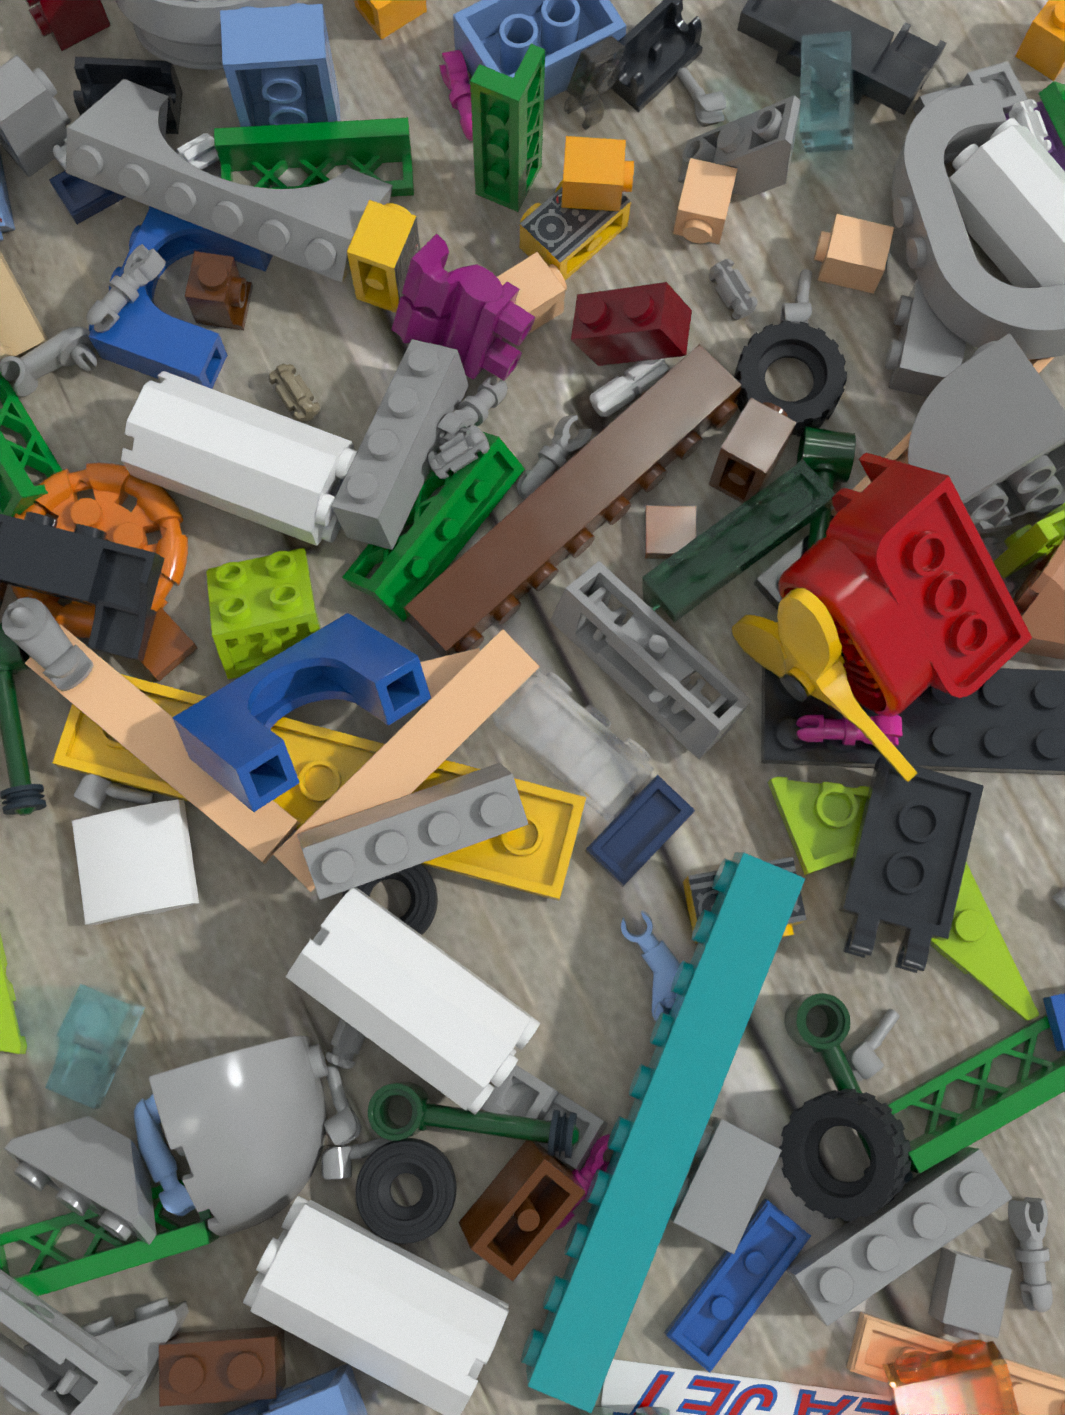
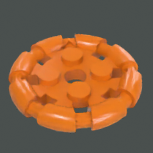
(111, 487)

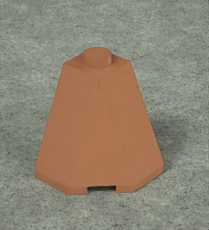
(1043, 604)

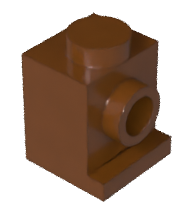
(217, 291)

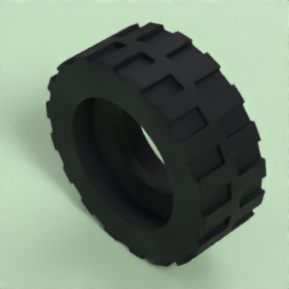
(806, 345)
(812, 1181)

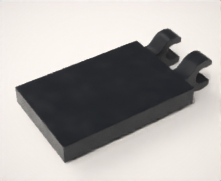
(909, 860)

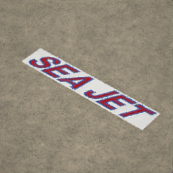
(704, 1393)

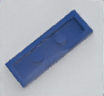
(737, 1286)

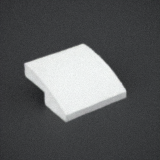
(135, 862)

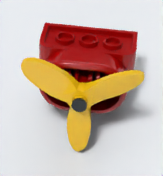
(889, 604)

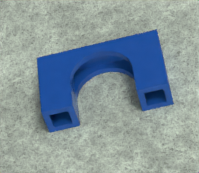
(153, 340)
(342, 661)

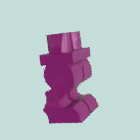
(462, 312)

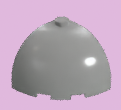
(994, 436)
(246, 1128)

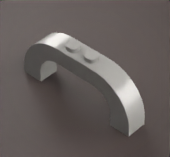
(938, 244)

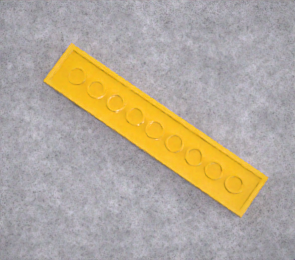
(324, 760)

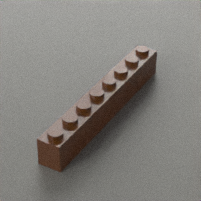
(574, 504)

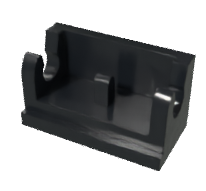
(656, 53)
(101, 75)

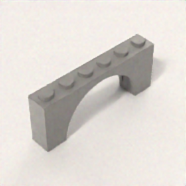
(125, 150)

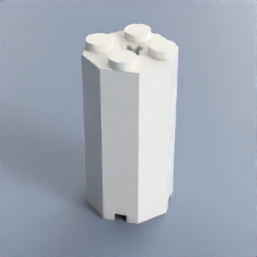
(1014, 205)
(237, 457)
(413, 1000)
(377, 1307)

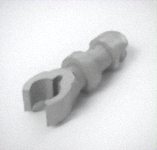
(140, 268)
(473, 409)
(552, 456)
(1029, 1223)

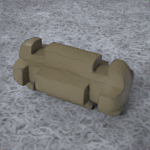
(294, 393)

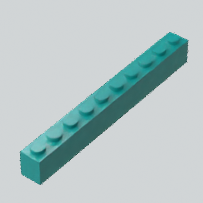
(661, 1131)

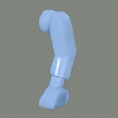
(661, 962)
(159, 1158)

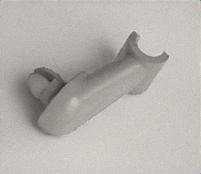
(64, 349)
(41, 637)

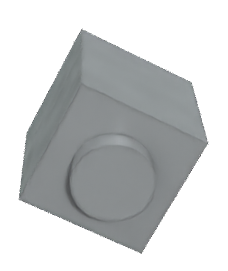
(969, 1295)

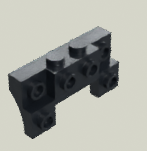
(880, 70)
(86, 571)

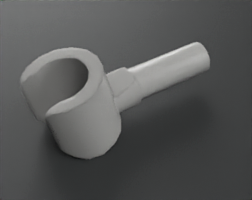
(707, 106)
(801, 309)
(95, 789)
(862, 1056)
(345, 1124)
(337, 1159)

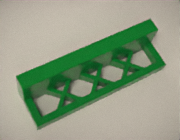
(508, 129)
(318, 146)
(16, 488)
(439, 529)
(987, 1114)
(103, 1262)

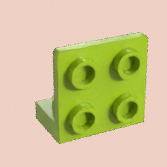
(260, 608)

